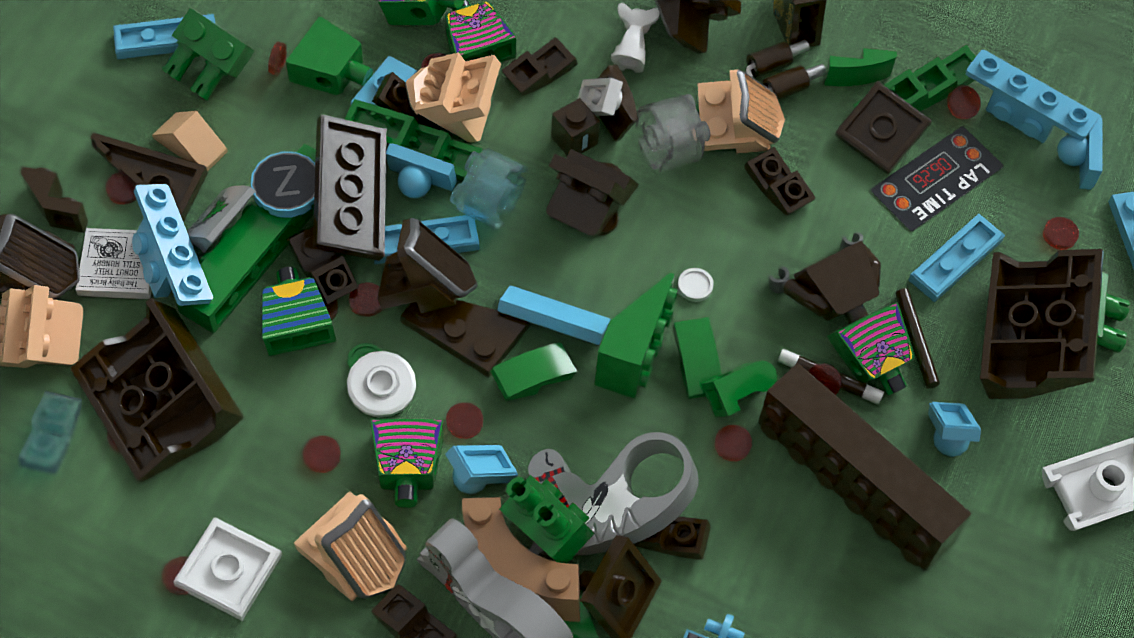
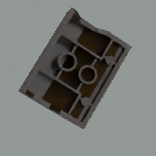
(1041, 324)
(156, 392)

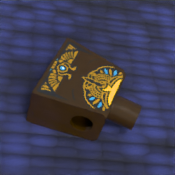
(800, 20)

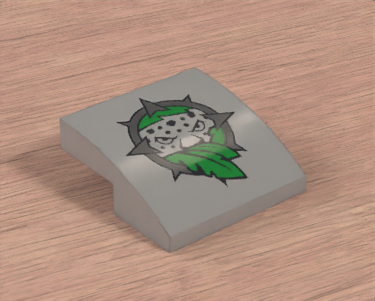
(219, 215)

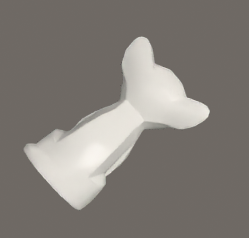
(631, 51)

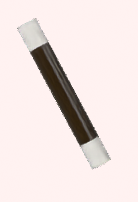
(848, 384)

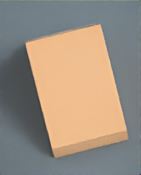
(191, 139)

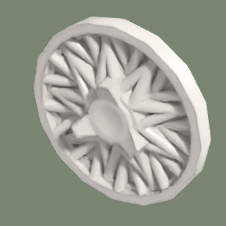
(381, 384)

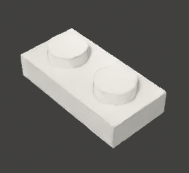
(601, 95)

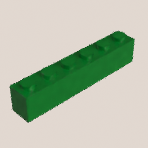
(243, 258)

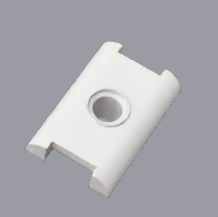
(1085, 492)

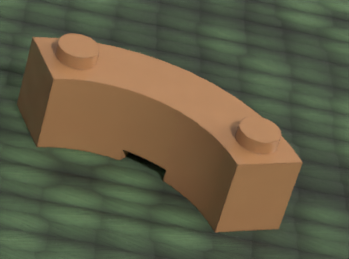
(552, 581)

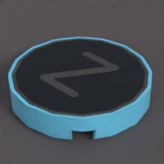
(284, 184)

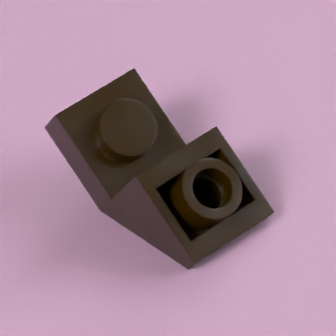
(47, 192)
(326, 267)

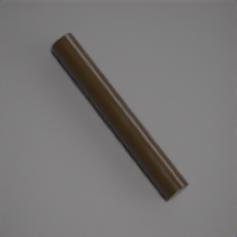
(917, 338)

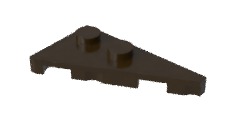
(151, 167)

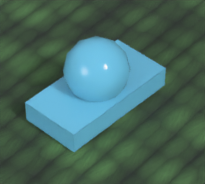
(1084, 154)
(419, 171)
(953, 427)
(479, 465)

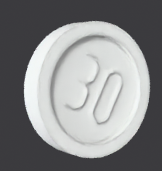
(695, 284)

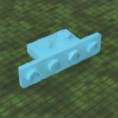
(1029, 102)
(166, 248)

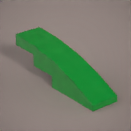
(933, 80)
(406, 132)

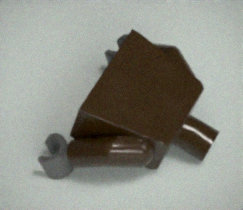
(835, 283)

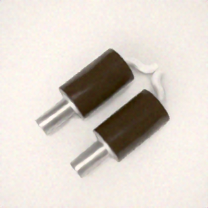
(780, 56)

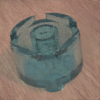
(489, 187)

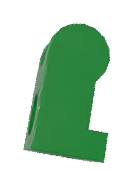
(737, 383)

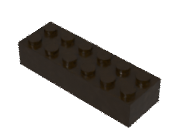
(862, 467)

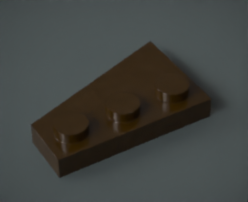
(468, 332)

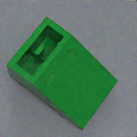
(635, 340)

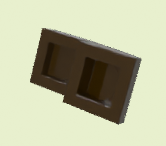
(539, 69)
(626, 114)
(408, 616)

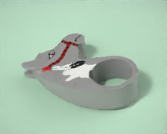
(611, 501)
(491, 599)

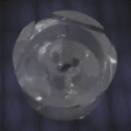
(672, 132)

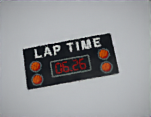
(936, 178)

